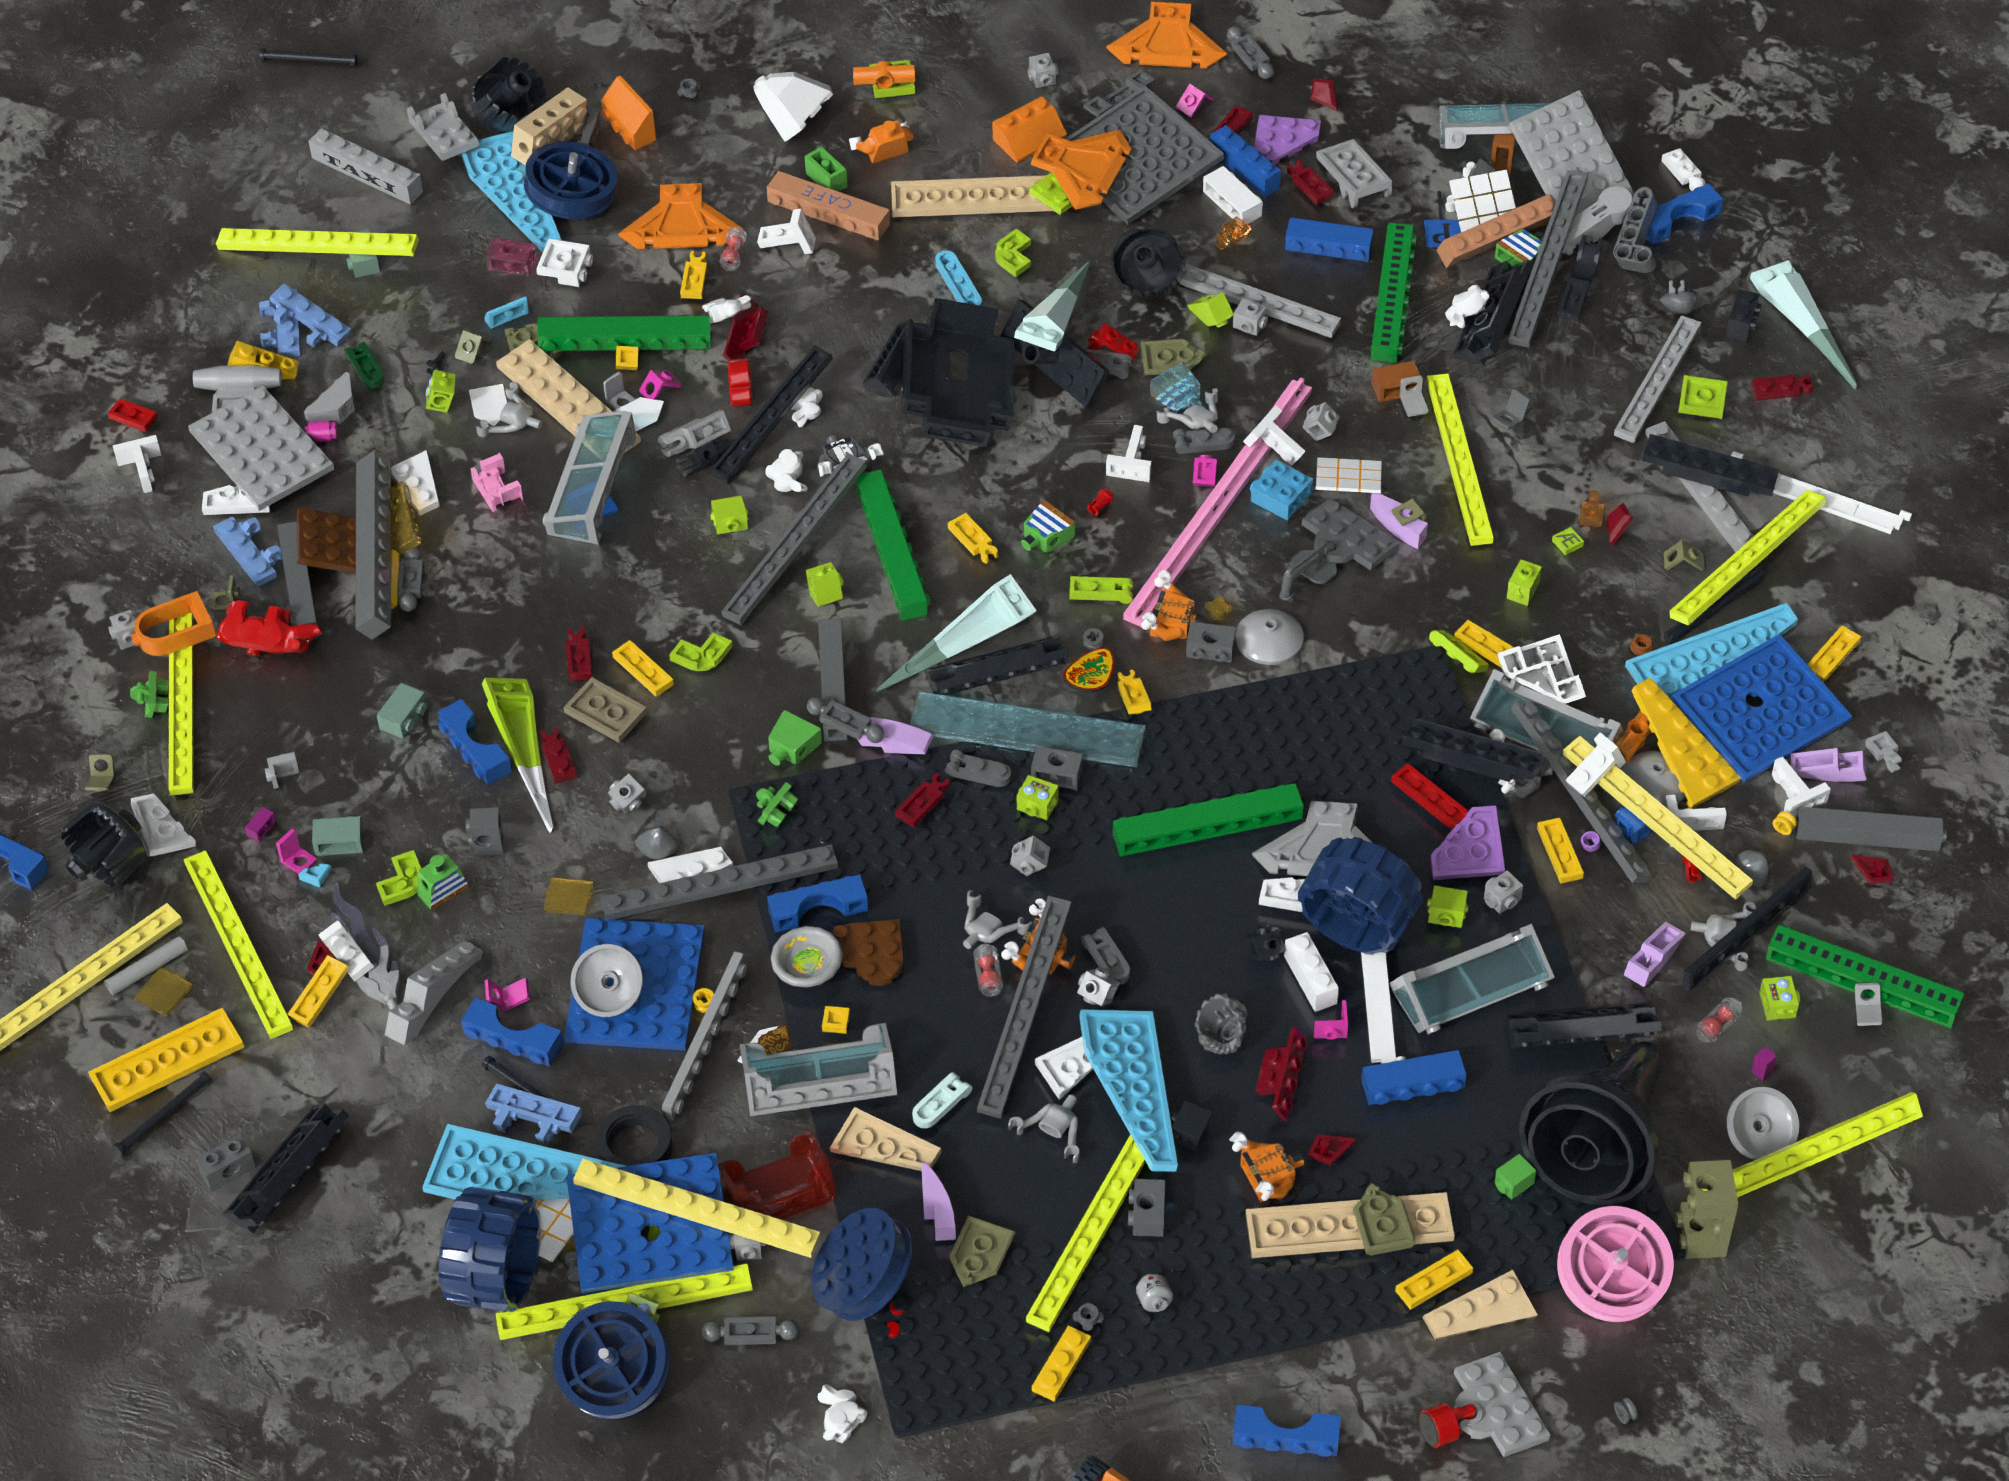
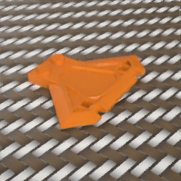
(1167, 40)
(1083, 164)
(679, 221)

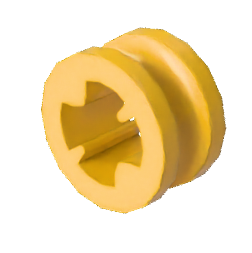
(1784, 823)
(698, 1003)

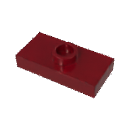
(1236, 119)

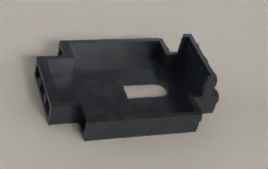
(953, 407)

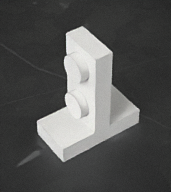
(794, 232)
(1275, 438)
(139, 452)
(1131, 466)
(1596, 765)
(1797, 790)
(1697, 819)
(346, 950)

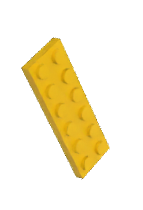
(166, 1059)

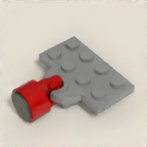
(1487, 1407)

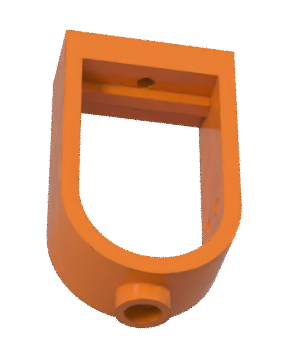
(181, 639)

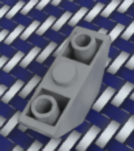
(334, 403)

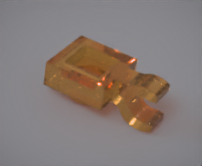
(1232, 230)
(1591, 511)

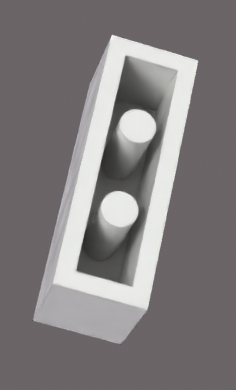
(1232, 195)
(1311, 971)

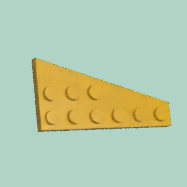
(1687, 752)

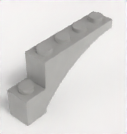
(426, 989)

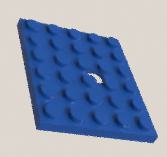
(1793, 711)
(670, 969)
(610, 1229)

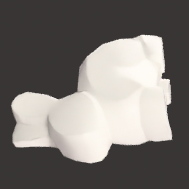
(1466, 304)
(723, 309)
(807, 406)
(786, 471)
(842, 1415)

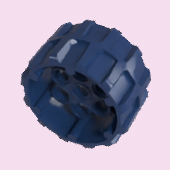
(1360, 895)
(489, 1249)

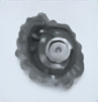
(1221, 1024)

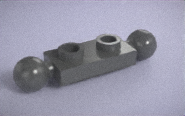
(1250, 52)
(410, 579)
(845, 720)
(750, 1330)

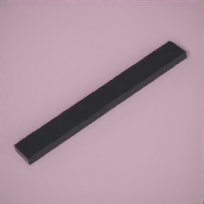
(771, 414)
(1747, 929)

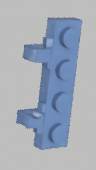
(319, 321)
(286, 336)
(238, 541)
(548, 1113)

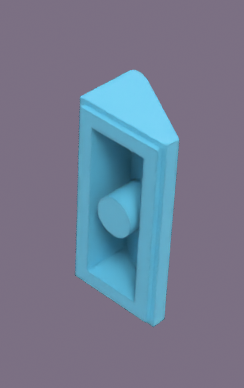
(507, 312)

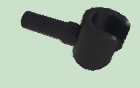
(434, 365)

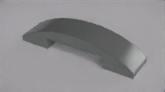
(1098, 106)

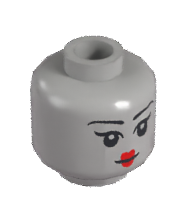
(1154, 1293)

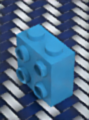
(1281, 489)

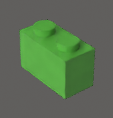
(825, 170)

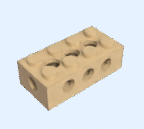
(551, 123)

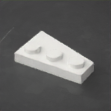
(418, 476)
(228, 501)
(159, 828)
(689, 864)
(1281, 893)
(1064, 1066)

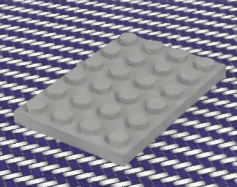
(1565, 139)
(261, 448)

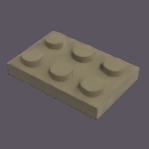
(605, 710)

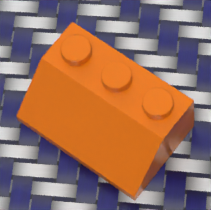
(628, 114)
(1026, 127)

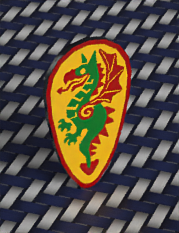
(1090, 671)

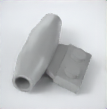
(235, 381)

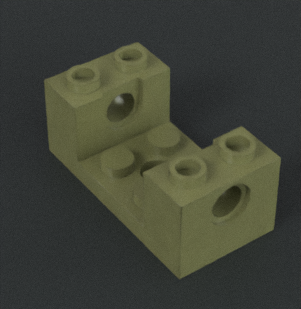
(1708, 1211)

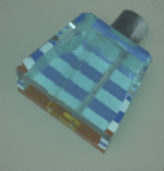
(1176, 388)

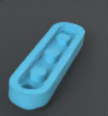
(957, 278)

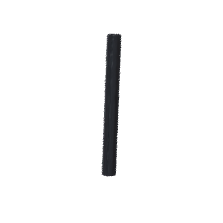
(1740, 587)

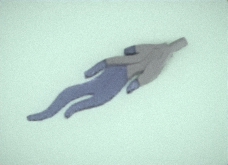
(380, 984)

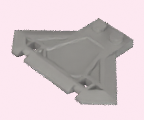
(1305, 842)

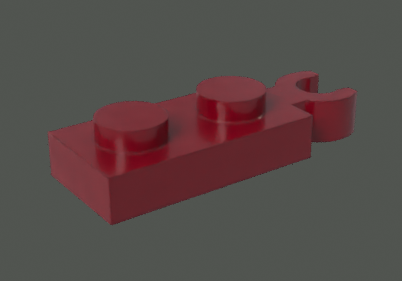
(1310, 183)
(1780, 387)
(578, 656)
(558, 757)
(922, 801)

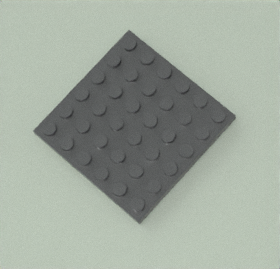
(1163, 153)

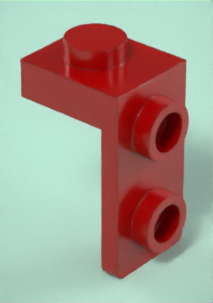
(1112, 339)

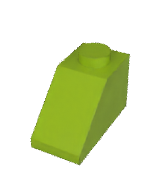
(1212, 309)

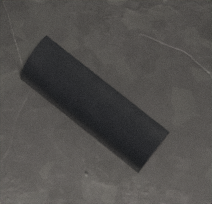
(888, 368)

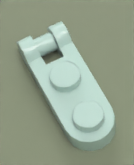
(940, 1101)

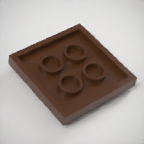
(326, 540)

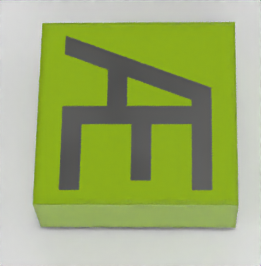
(1568, 541)

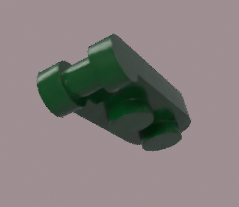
(365, 365)

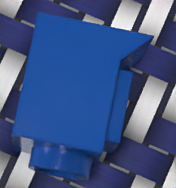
(1631, 825)

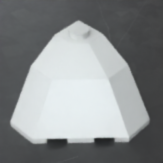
(790, 100)
(1544, 669)

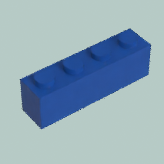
(1246, 161)
(1329, 239)
(1413, 1077)

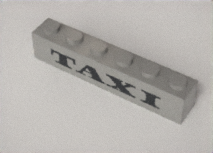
(366, 166)

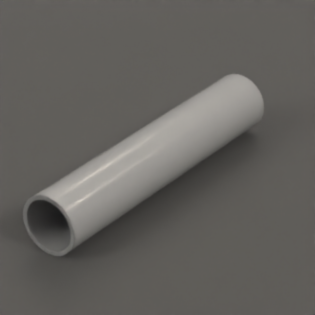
(146, 965)

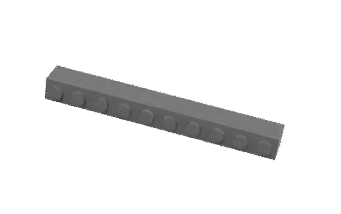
(373, 544)

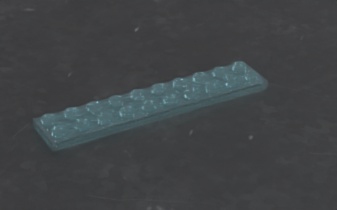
(1027, 728)

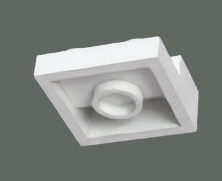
(565, 261)

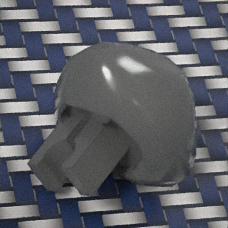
(1680, 301)
(657, 842)
(1754, 865)

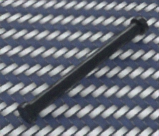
(351, 59)
(490, 1064)
(120, 1148)

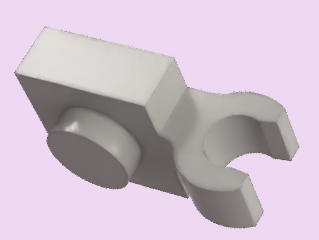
(1885, 748)

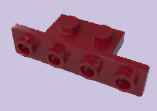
(745, 331)
(1281, 1072)

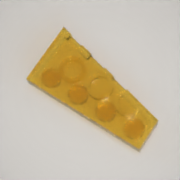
(403, 528)

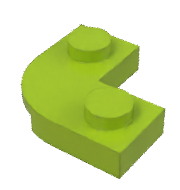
(1009, 254)
(701, 658)
(406, 881)

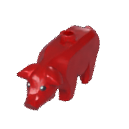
(265, 634)

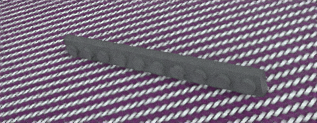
(1548, 258)
(794, 539)
(1590, 805)
(718, 882)
(1024, 1007)

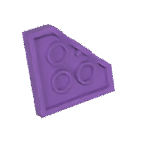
(1284, 136)
(1471, 847)

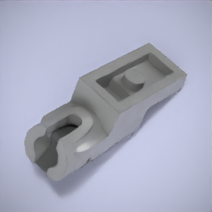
(694, 433)

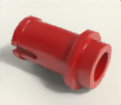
(1097, 505)
(1691, 871)

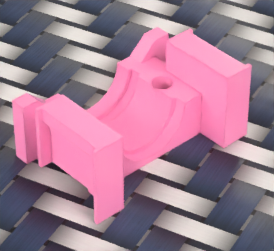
(491, 484)

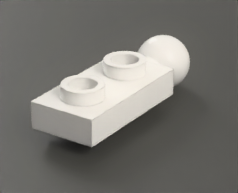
(1683, 169)

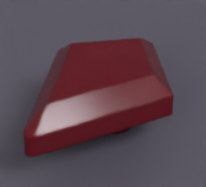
(1324, 93)
(1618, 522)
(1873, 869)
(318, 957)
(1329, 1148)

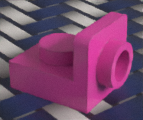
(1204, 471)

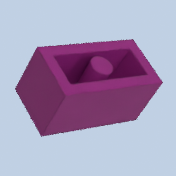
(260, 824)
(1764, 1063)

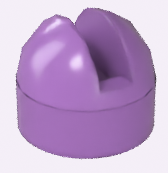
(1594, 838)

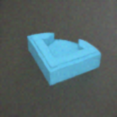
(315, 875)

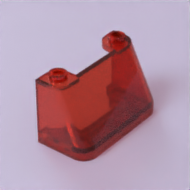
(785, 1185)

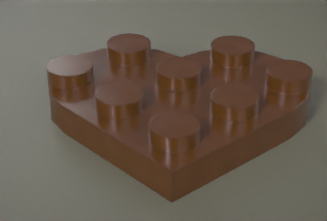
(872, 949)

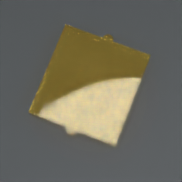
(567, 896)
(163, 991)

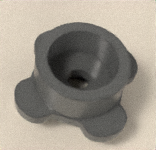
(688, 88)
(1088, 1310)

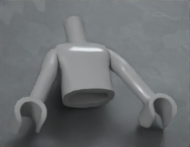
(515, 414)
(1196, 416)
(1719, 925)
(987, 926)
(1054, 1121)

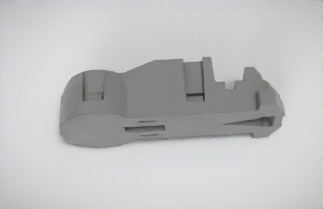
(1599, 217)

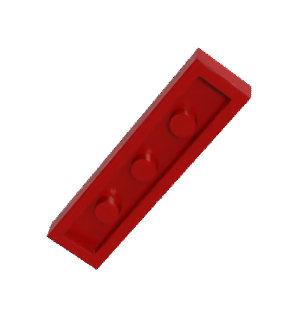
(1429, 796)

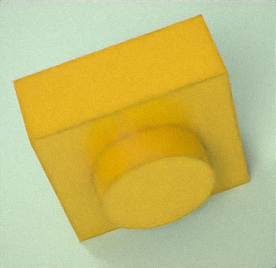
(626, 358)
(835, 1019)

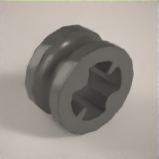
(1093, 633)
(1625, 1410)

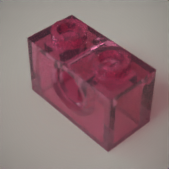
(511, 256)

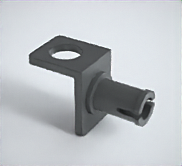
(1516, 409)

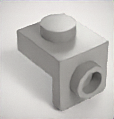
(281, 766)

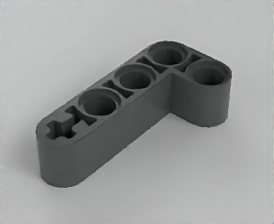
(1644, 207)

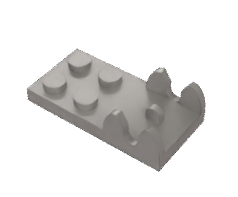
(443, 129)
(1354, 171)

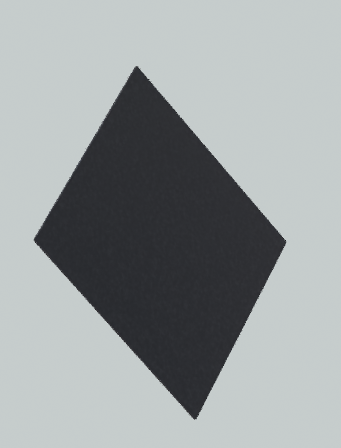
(1183, 932)

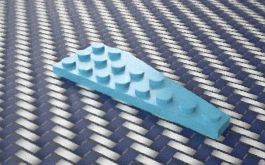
(503, 182)
(1699, 655)
(1128, 1063)
(500, 1163)

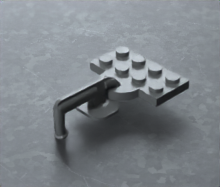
(1338, 539)

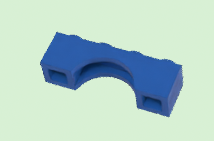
(1700, 203)
(487, 760)
(25, 865)
(843, 894)
(537, 1043)
(1316, 1436)

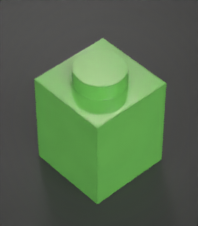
(1515, 1177)

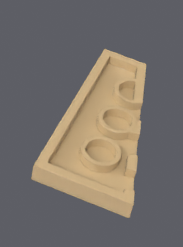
(881, 1142)
(1486, 1306)

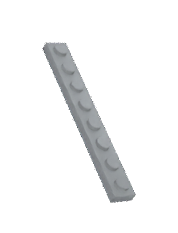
(1275, 305)
(1657, 379)
(1711, 501)
(701, 1043)

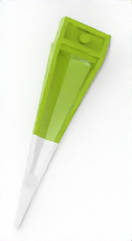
(514, 714)

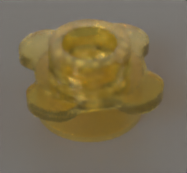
(1218, 608)

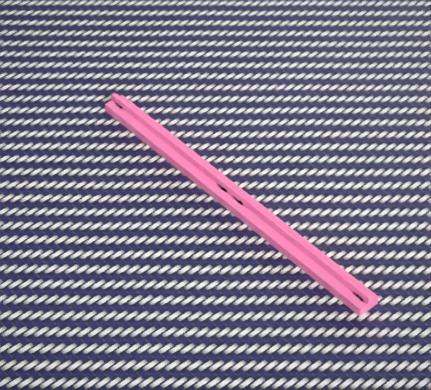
(1206, 519)

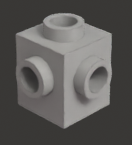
(1042, 70)
(1250, 317)
(1320, 421)
(122, 627)
(626, 794)
(1030, 855)
(1503, 892)
(1097, 987)
(745, 1248)

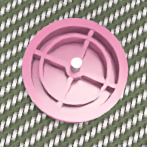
(1615, 1264)

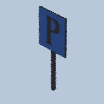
(1440, 229)

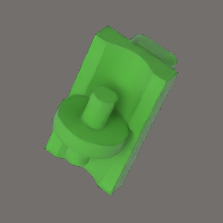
(148, 694)
(771, 812)

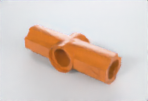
(884, 74)
(1634, 736)

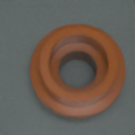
(1641, 644)

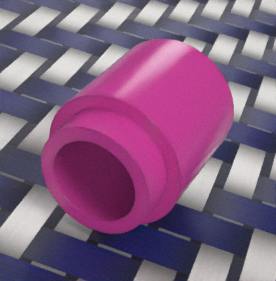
(321, 431)

